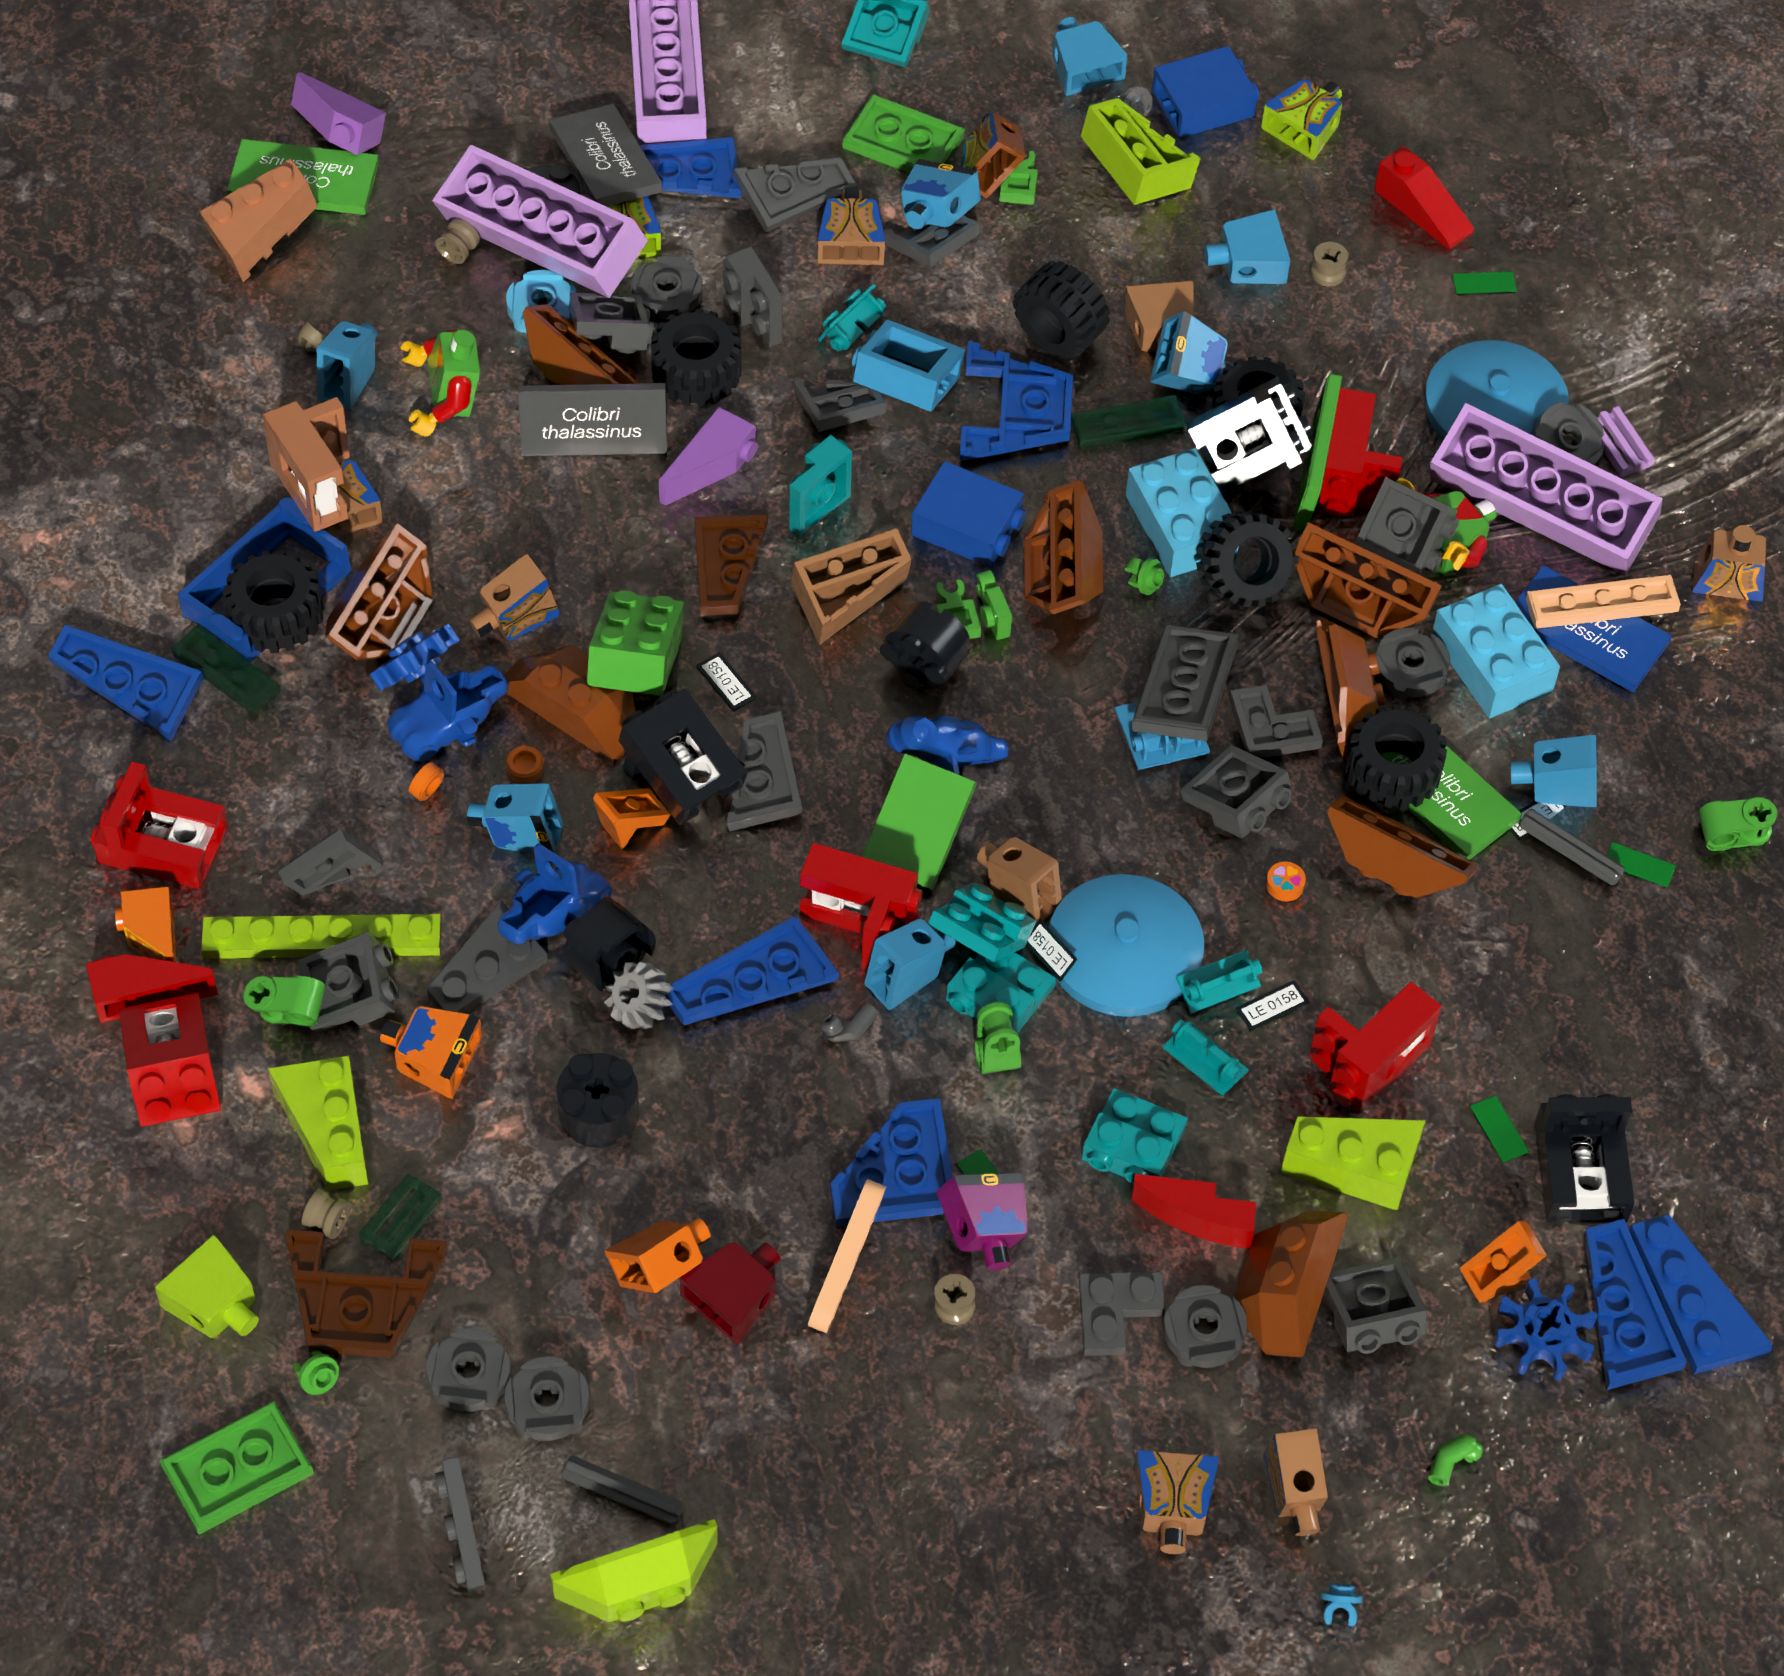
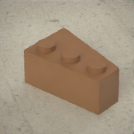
(849, 580)

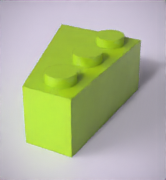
(325, 1116)
(1354, 1155)

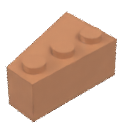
(259, 215)

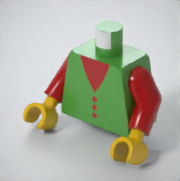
(452, 375)
(1470, 539)

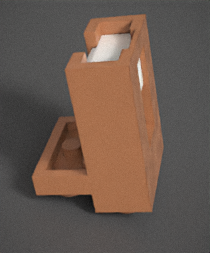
(306, 455)

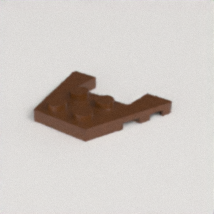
(358, 1310)

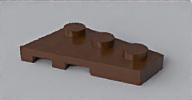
(726, 559)

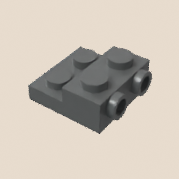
(752, 295)
(618, 317)
(1407, 528)
(1239, 791)
(354, 981)
(1375, 1306)

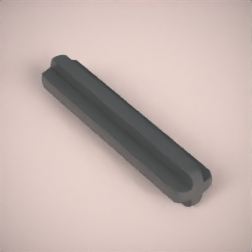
(1572, 847)
(622, 1490)

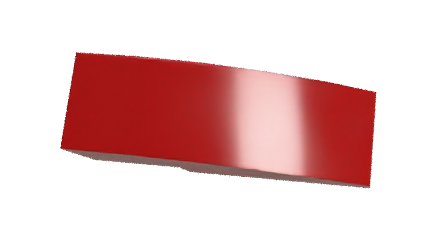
(1196, 1210)

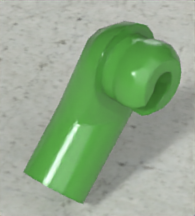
(1461, 1447)

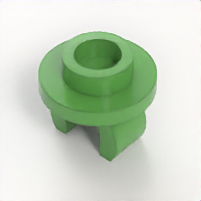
(1146, 575)
(317, 1373)

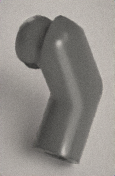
(849, 1029)

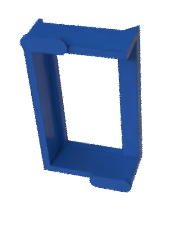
(267, 535)

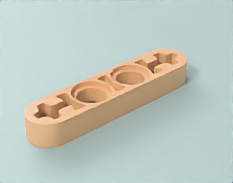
(846, 1256)

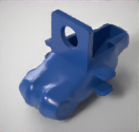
(445, 710)
(945, 742)
(551, 898)

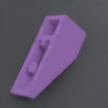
(338, 115)
(710, 456)

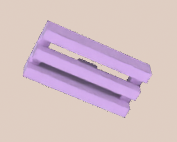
(1626, 441)

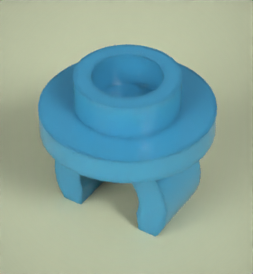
(1340, 1597)

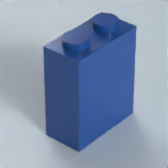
(1204, 91)
(968, 514)

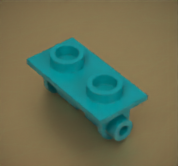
(842, 327)
(1219, 981)
(1204, 1057)

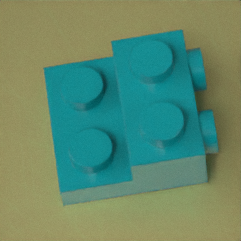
(886, 29)
(822, 485)
(984, 922)
(1007, 981)
(1133, 1137)

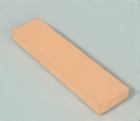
(1602, 601)

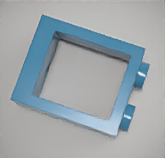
(901, 380)

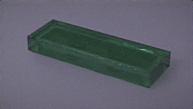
(1127, 421)
(226, 670)

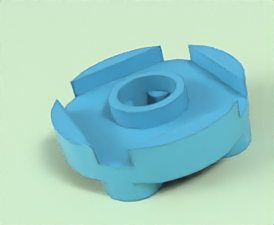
(534, 286)

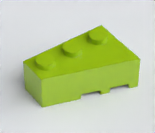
(1135, 154)

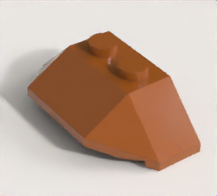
(568, 356)
(1064, 551)
(1360, 584)
(383, 598)
(1348, 678)
(558, 691)
(1396, 852)
(1288, 1279)

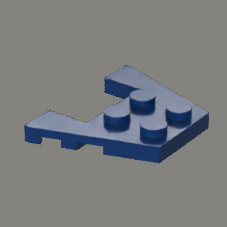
(1033, 405)

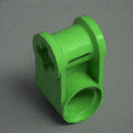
(1734, 824)
(286, 999)
(996, 1042)

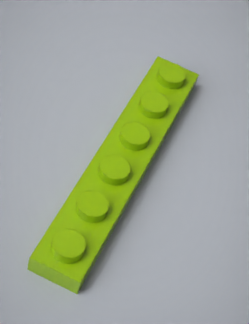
(310, 934)

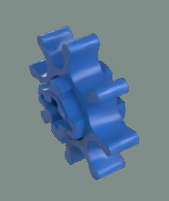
(412, 654)
(1555, 1342)

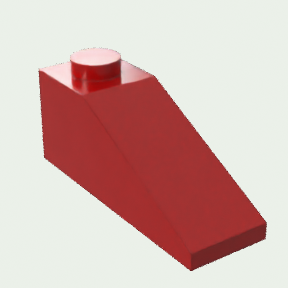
(1421, 196)
(139, 980)

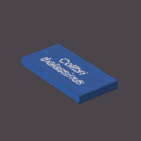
(1615, 648)

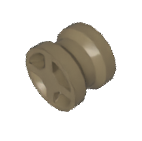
(457, 241)
(1329, 263)
(326, 1213)
(961, 1306)

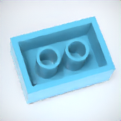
(1176, 506)
(1496, 651)

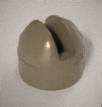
(310, 337)

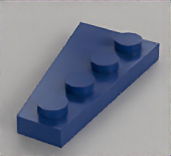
(696, 166)
(134, 680)
(753, 973)
(1698, 1304)
(1630, 1318)

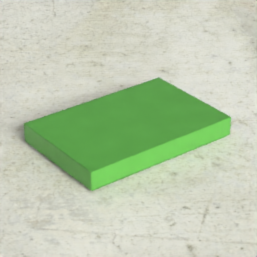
(901, 135)
(920, 819)
(236, 1467)

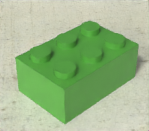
(635, 643)

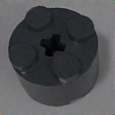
(926, 646)
(606, 941)
(598, 1099)

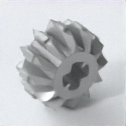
(638, 995)

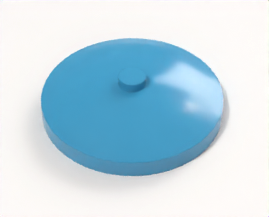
(1494, 378)
(1128, 944)

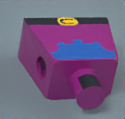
(986, 1214)

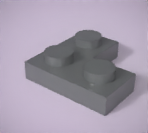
(1272, 734)
(1110, 1298)

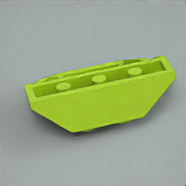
(639, 1576)

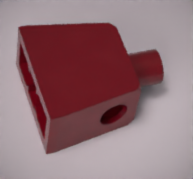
(732, 1287)

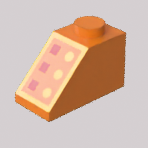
(148, 922)

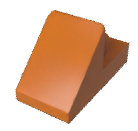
(627, 810)
(1503, 1263)

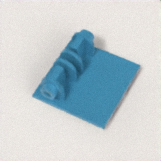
(1154, 749)

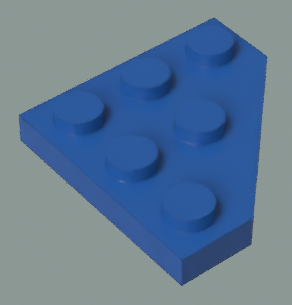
(904, 1156)

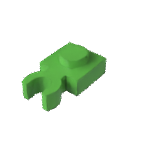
(1021, 183)
(962, 609)
(995, 610)

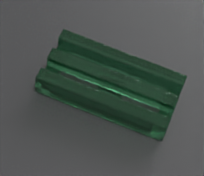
(381, 1242)

